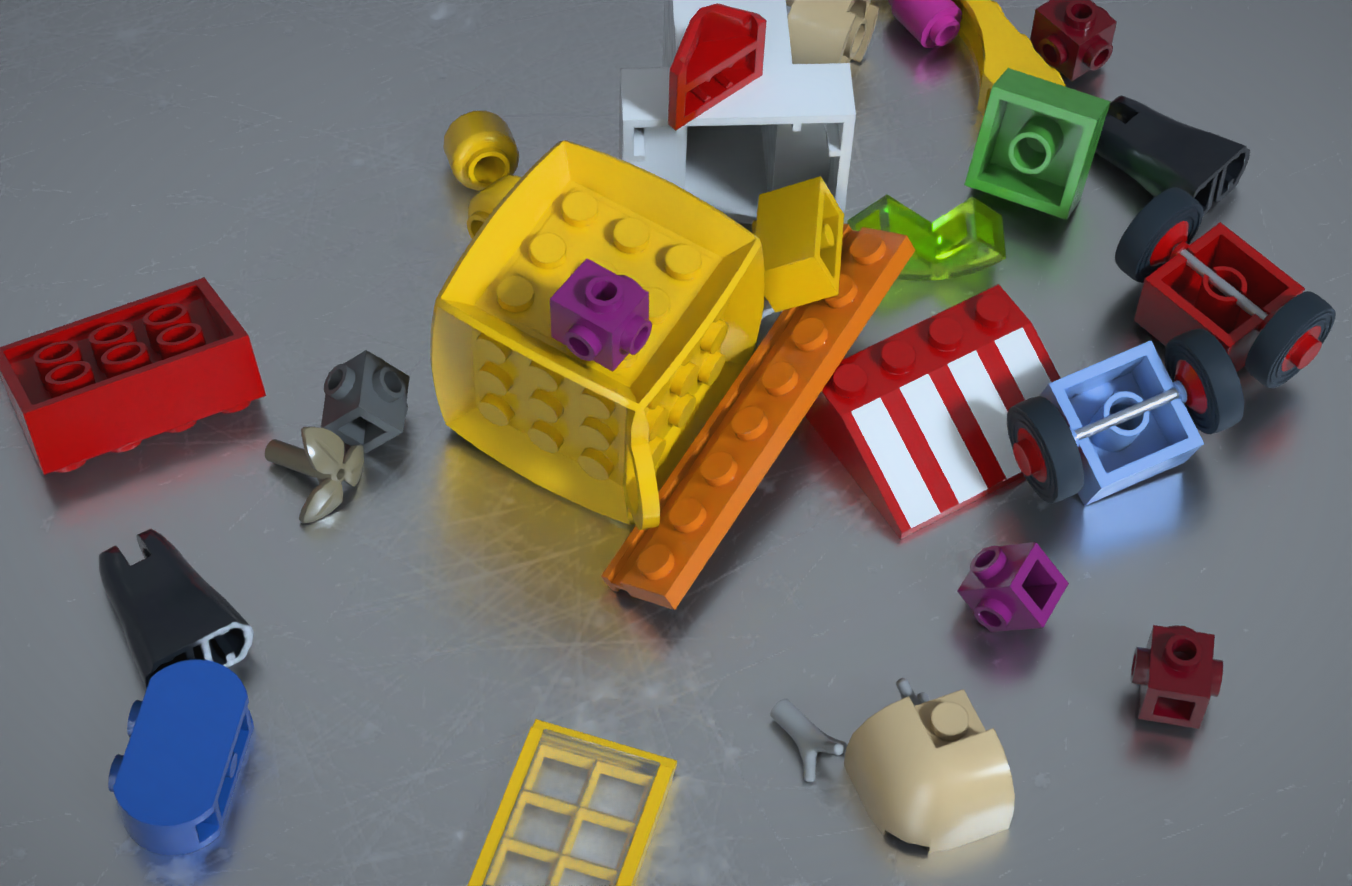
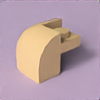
(931, 773)

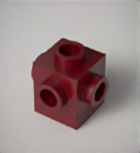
(1073, 35)
(1176, 675)

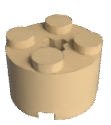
(830, 30)

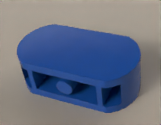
(182, 757)

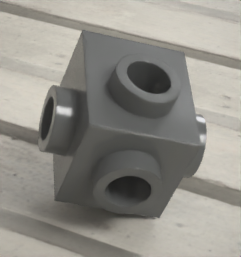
(365, 401)

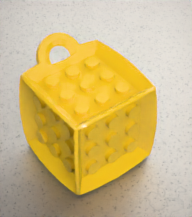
(569, 420)

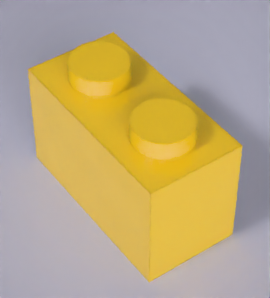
(800, 243)

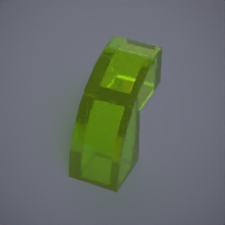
(948, 248)

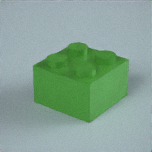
(1036, 143)

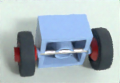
(1125, 418)

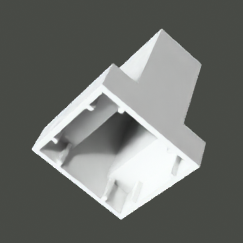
(762, 138)

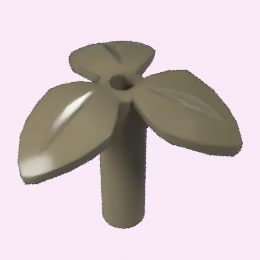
(323, 460)

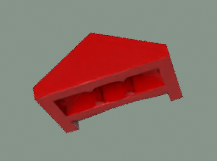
(714, 60)

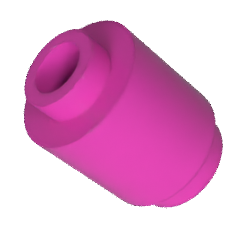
(929, 21)

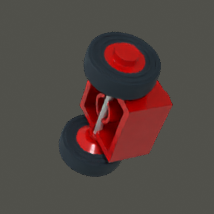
(1220, 288)

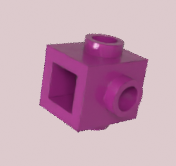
(600, 315)
(1012, 587)

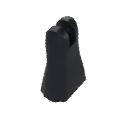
(1170, 153)
(170, 609)

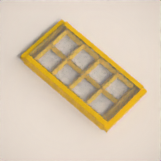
(574, 812)

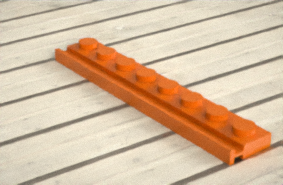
(755, 423)

